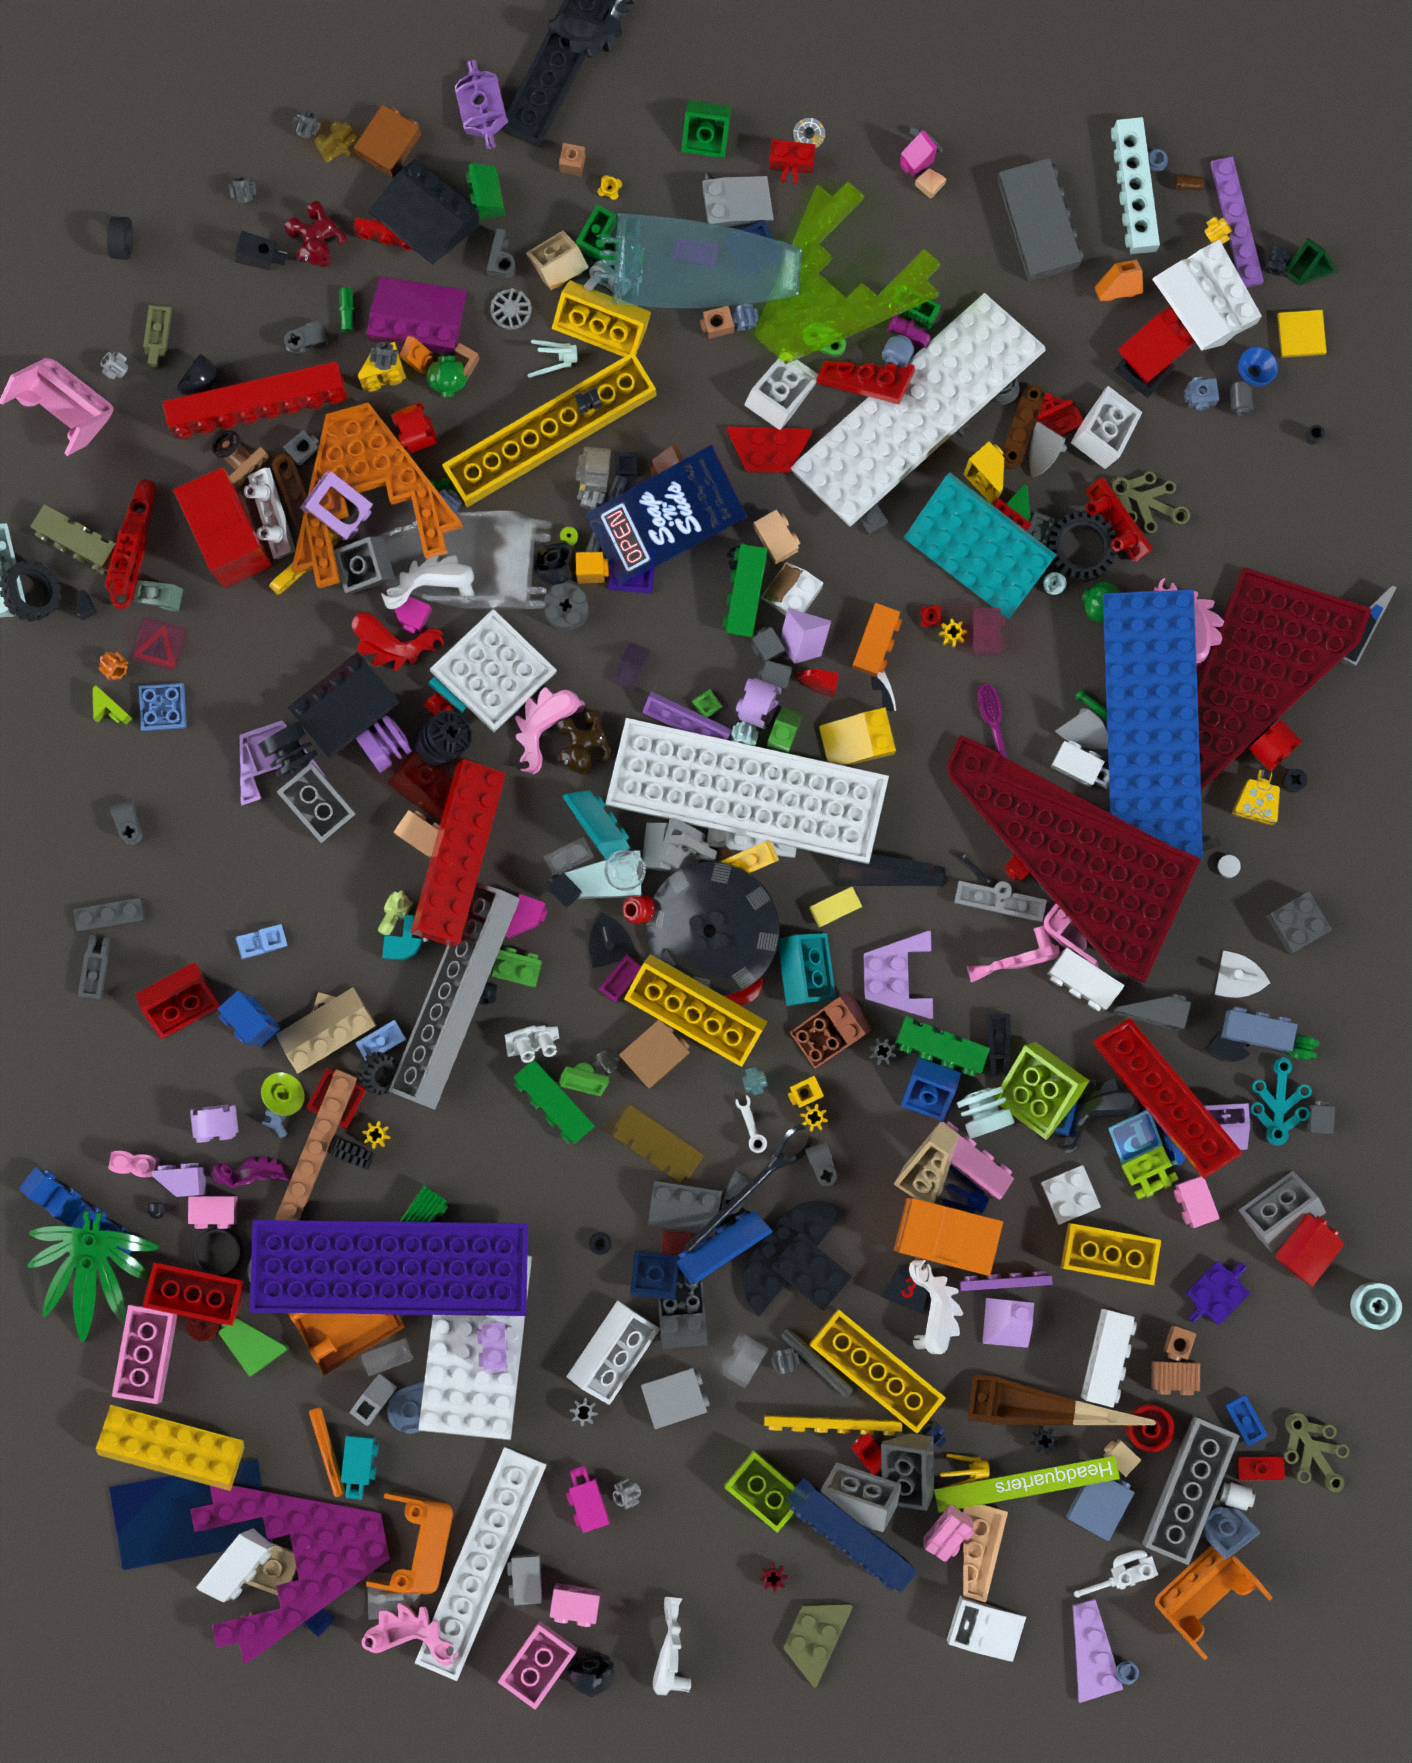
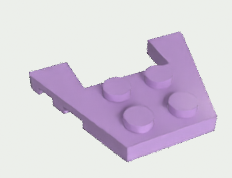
(254, 762)
(888, 975)

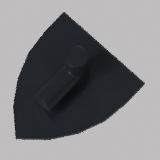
(609, 942)

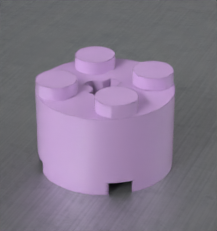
(759, 703)
(214, 1122)

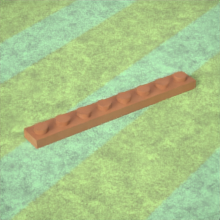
(317, 1146)

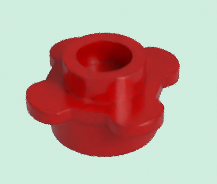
(932, 610)

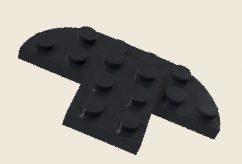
(793, 1257)

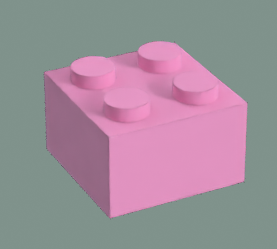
(575, 1604)

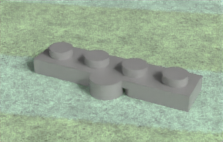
(1000, 900)

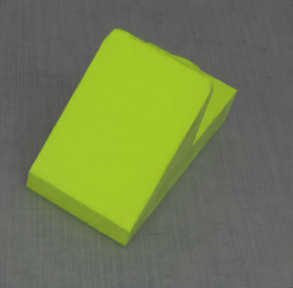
(103, 704)

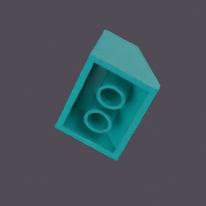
(597, 823)
(806, 969)

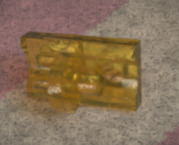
(337, 142)

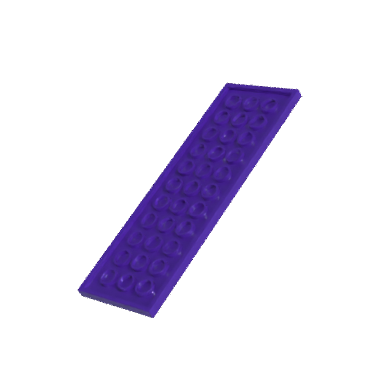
(389, 1268)

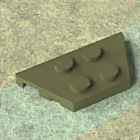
(815, 1637)

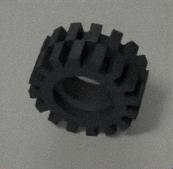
(368, 1071)
(353, 1154)

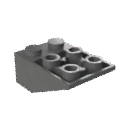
(683, 1318)

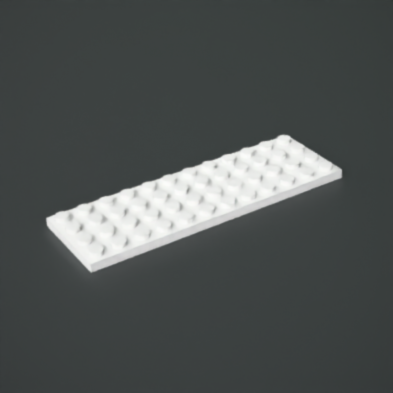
(950, 384)
(747, 790)

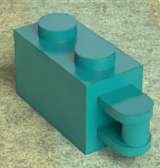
(358, 1463)

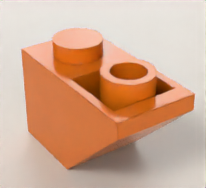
(1121, 281)

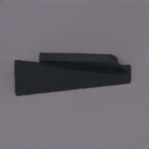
(888, 872)

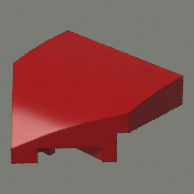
(1059, 415)

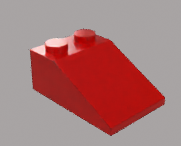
(1157, 344)

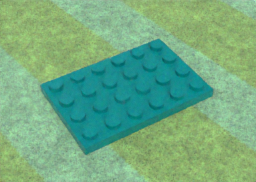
(979, 545)

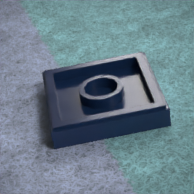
(654, 1275)

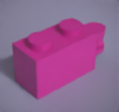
(587, 1501)

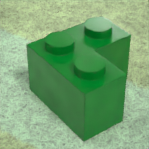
(598, 225)

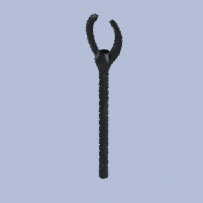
(776, 1162)

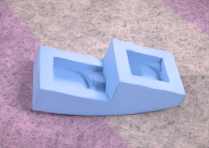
(261, 941)

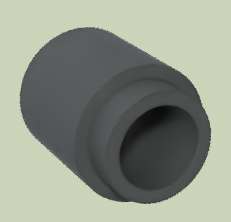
(1241, 398)

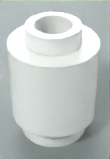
(1237, 1496)

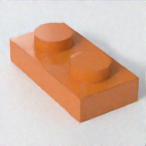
(416, 355)

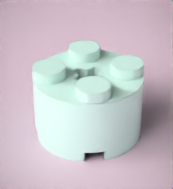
(1383, 1295)

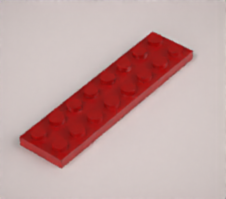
(1167, 1098)

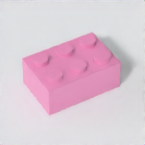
(537, 1665)

